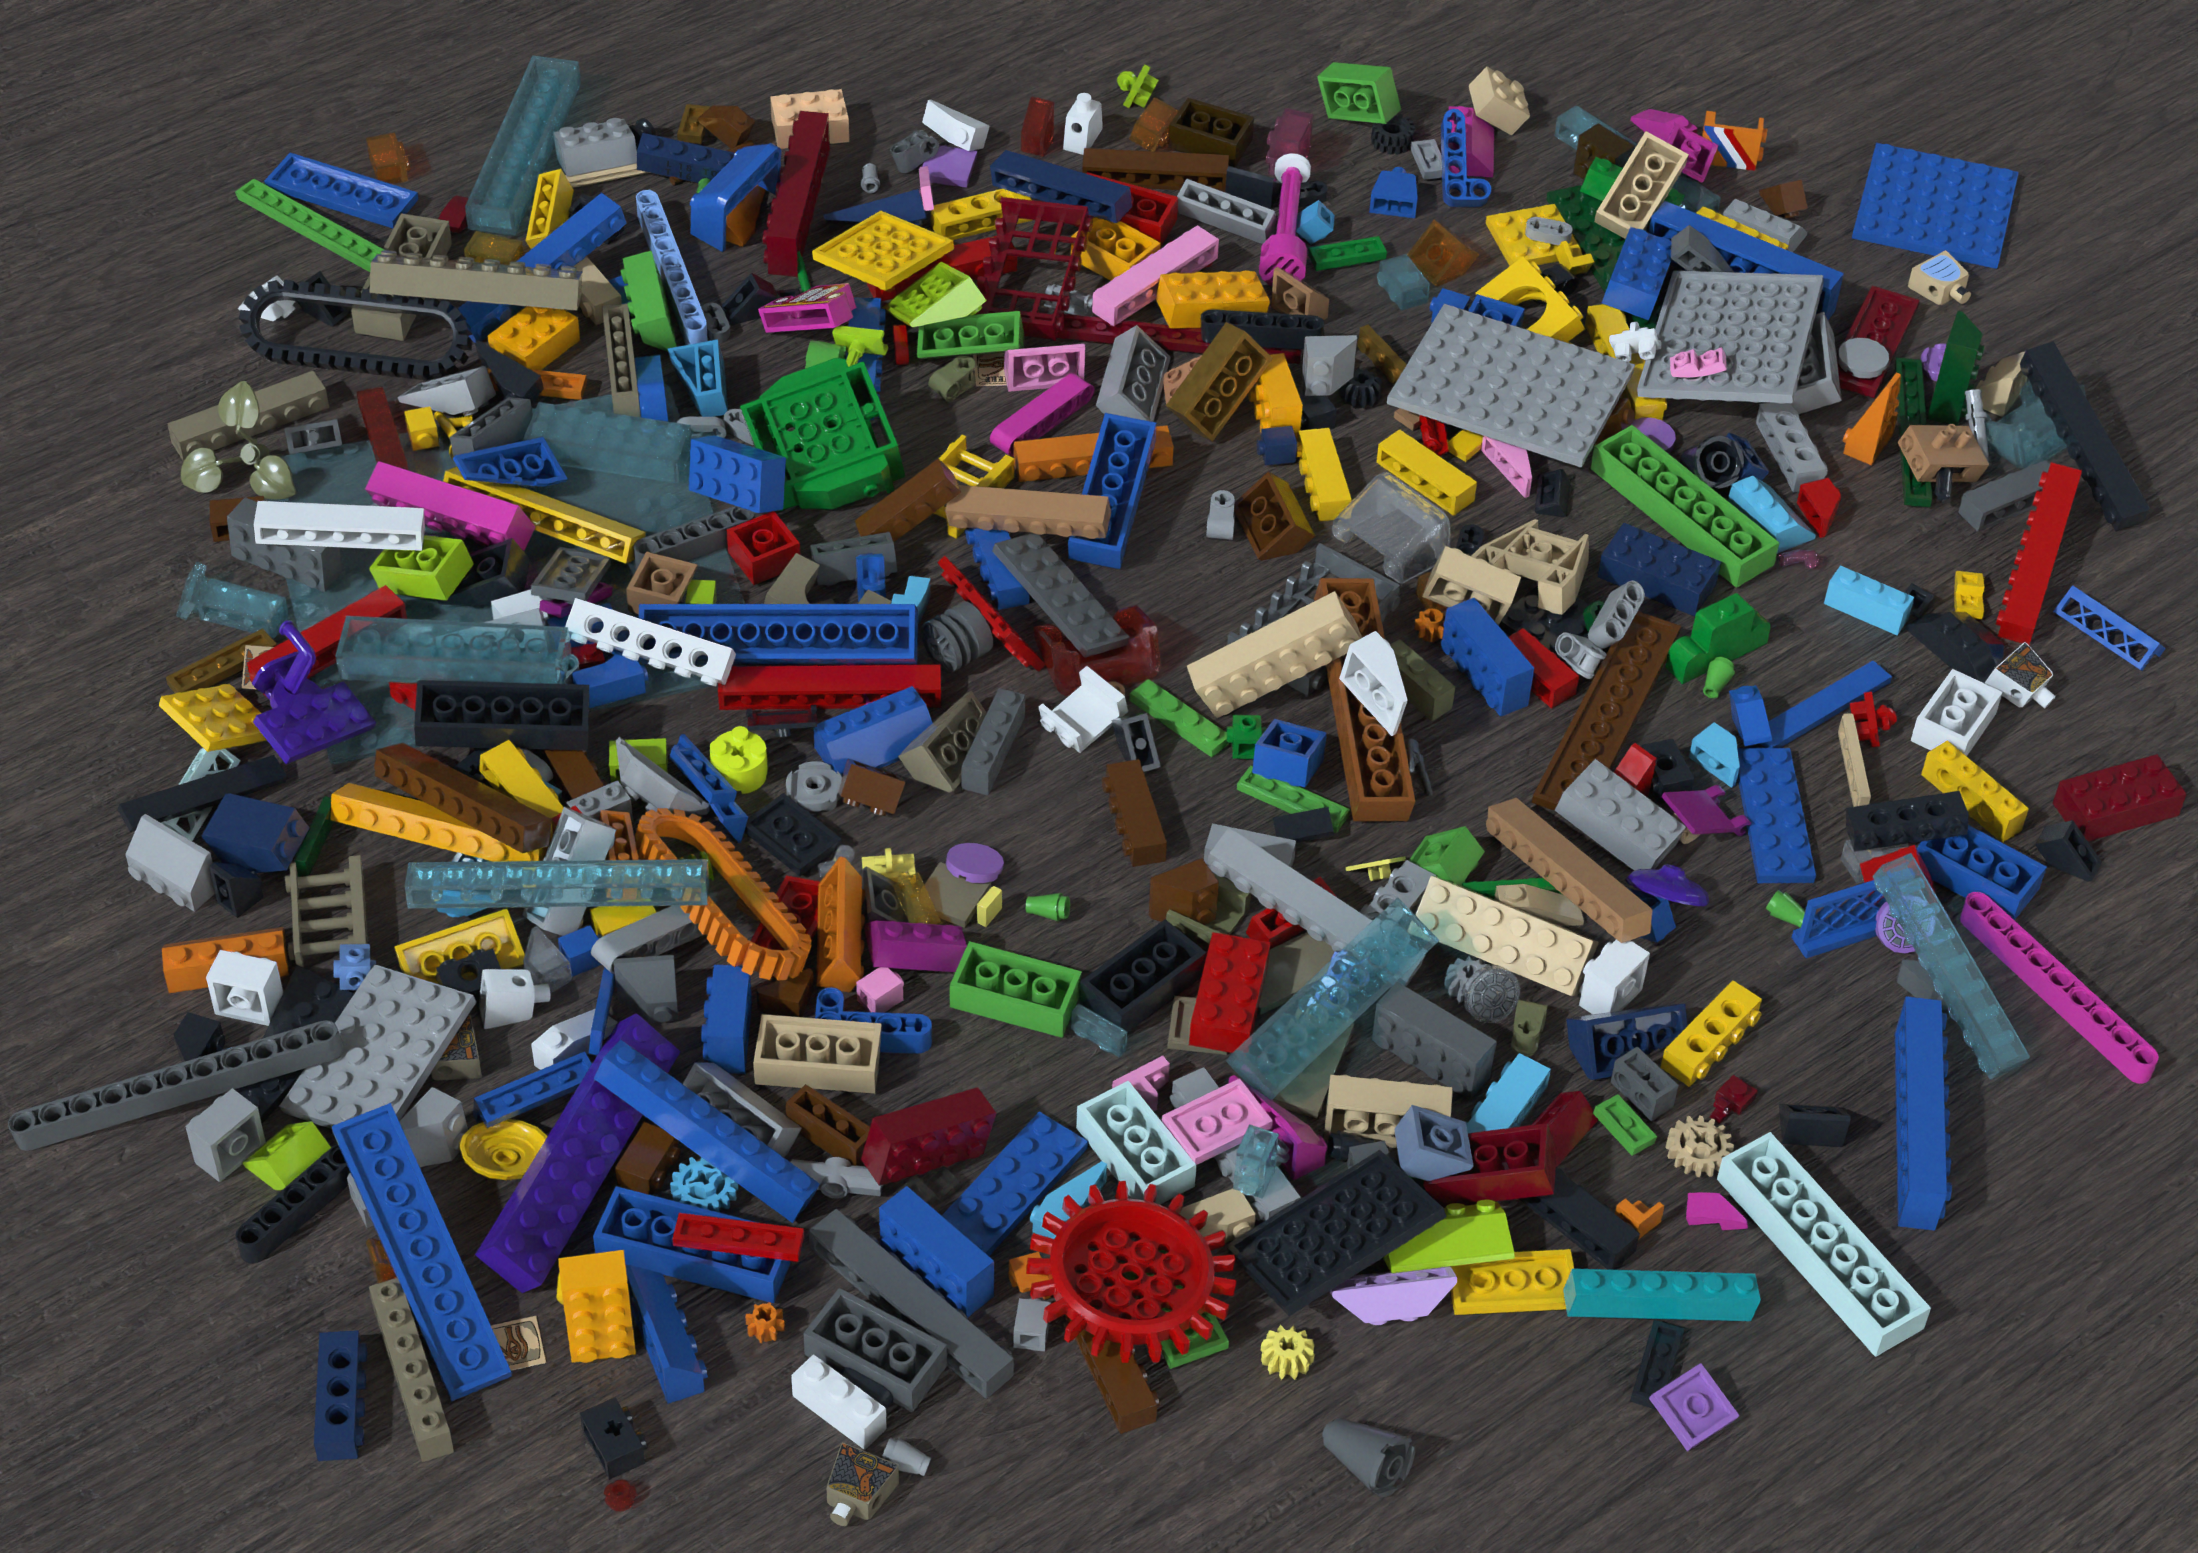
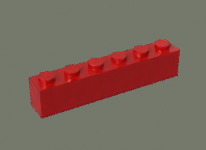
(964, 257)
(326, 634)

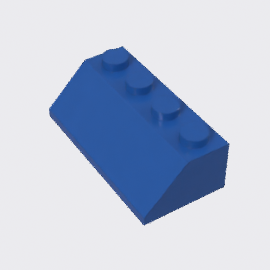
(873, 732)
(664, 1334)

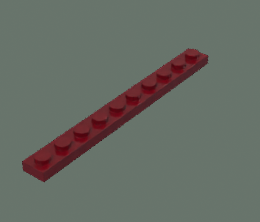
(1177, 339)

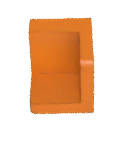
(1639, 1215)
(1018, 1274)

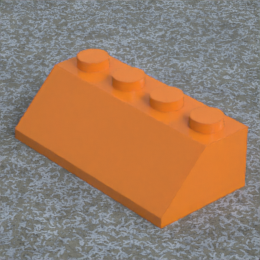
(840, 927)
(190, 961)

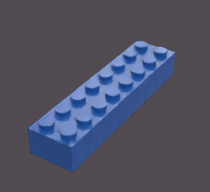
(1747, 252)
(1921, 1114)

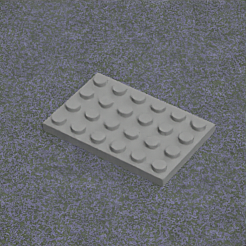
(391, 1044)

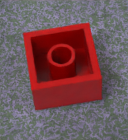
(762, 547)

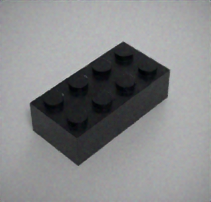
(1143, 976)

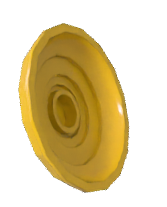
(502, 1149)

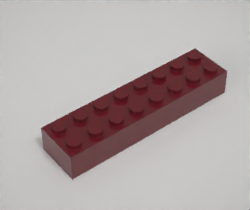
(797, 193)

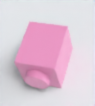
(880, 990)

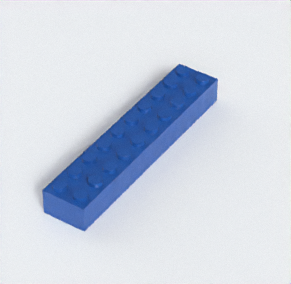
(795, 632)

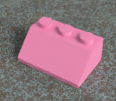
(1042, 366)

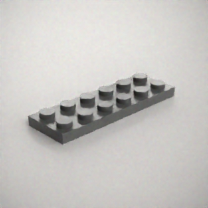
(1061, 594)

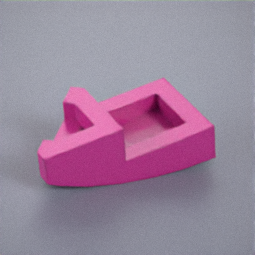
(1713, 1208)

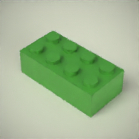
(1015, 989)

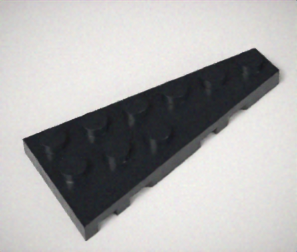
(304, 1002)

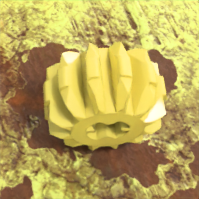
(1287, 1352)

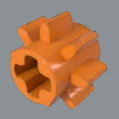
(1430, 625)
(765, 1322)

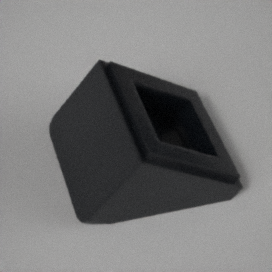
(1922, 600)

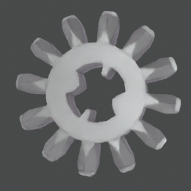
(1458, 975)

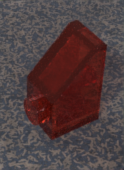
(1038, 127)

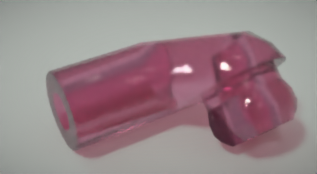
(1798, 555)

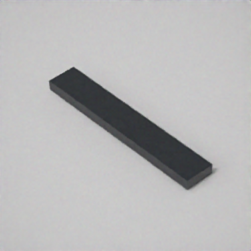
(203, 792)

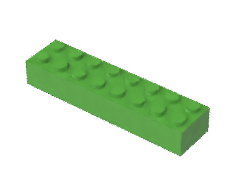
(1684, 505)

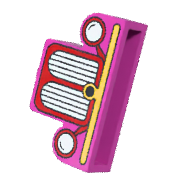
(814, 309)

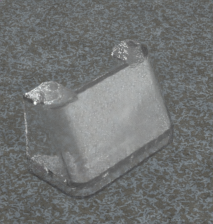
(1396, 524)

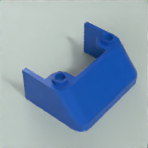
(748, 168)

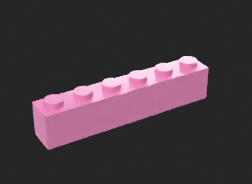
(1140, 283)

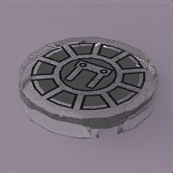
(1491, 994)

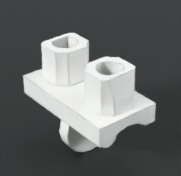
(1635, 341)

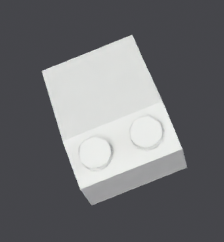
(1375, 680)

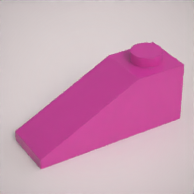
(1660, 123)

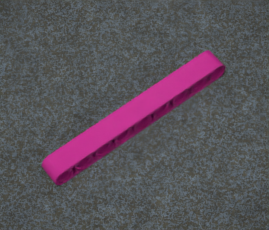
(2059, 988)

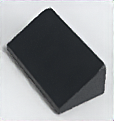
(1553, 494)

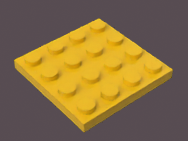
(883, 250)

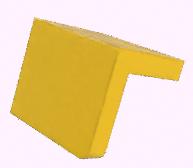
(1573, 259)

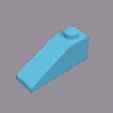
(1077, 1188)

